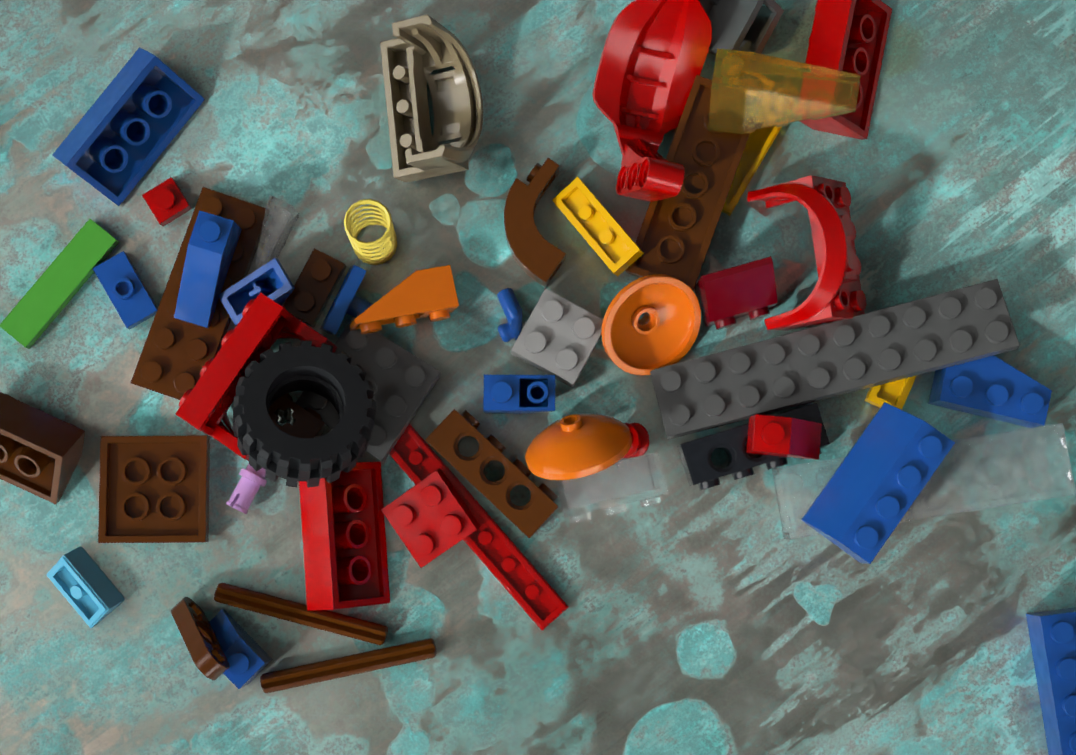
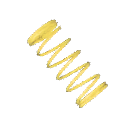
(361, 248)

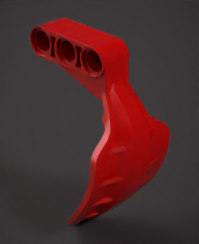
(645, 84)

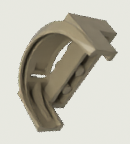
(455, 94)

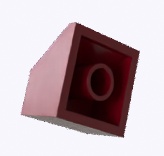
(737, 293)

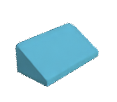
(85, 586)

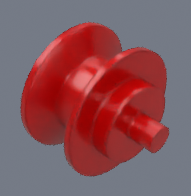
(640, 440)

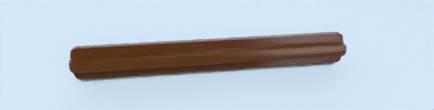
(298, 613)
(348, 665)

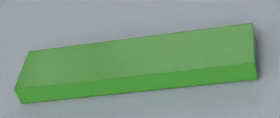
(59, 284)

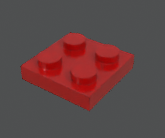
(430, 518)

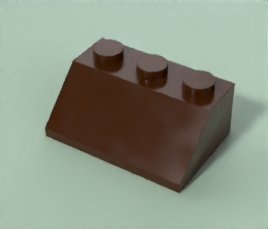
(37, 449)

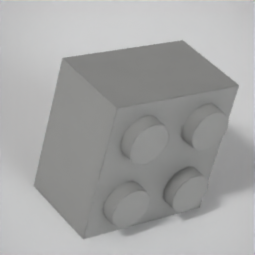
(558, 338)

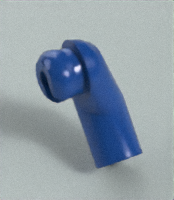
(513, 314)

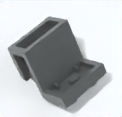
(741, 23)

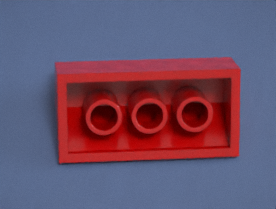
(852, 40)
(345, 540)

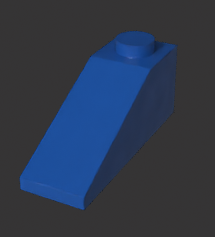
(206, 268)

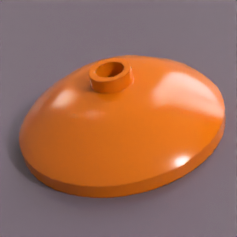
(664, 331)
(578, 446)

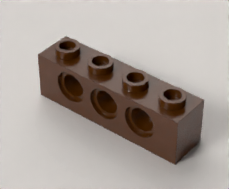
(446, 442)

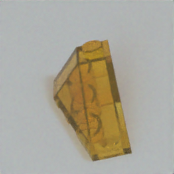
(769, 91)

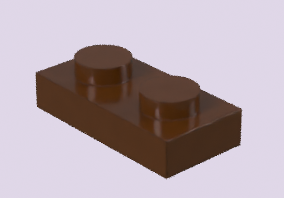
(314, 287)

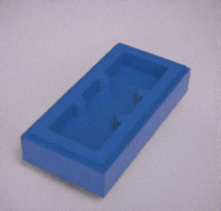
(126, 290)

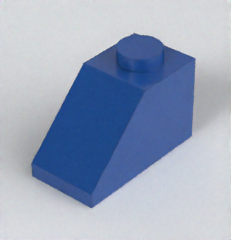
(241, 650)

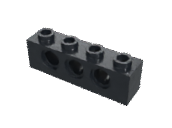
(697, 453)

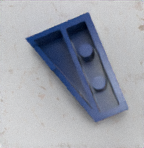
(992, 391)

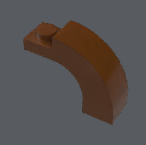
(528, 247)

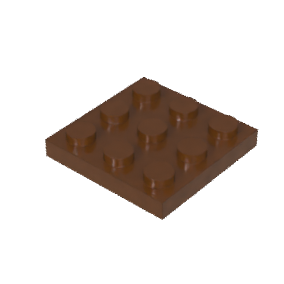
(154, 489)

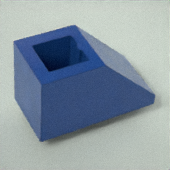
(518, 394)

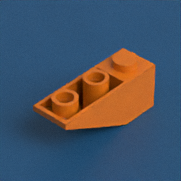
(420, 295)

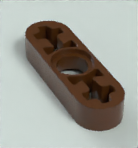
(200, 638)

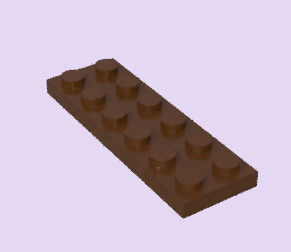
(682, 227)
(180, 349)

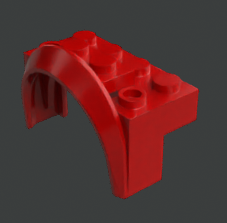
(833, 233)
(214, 392)

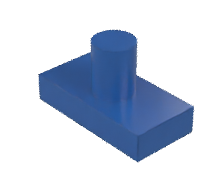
(346, 301)

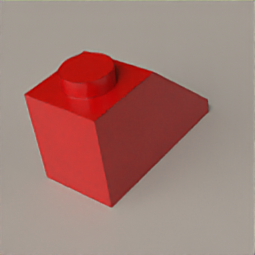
(783, 437)

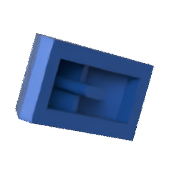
(268, 280)

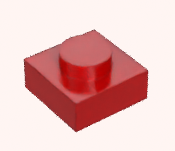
(167, 201)

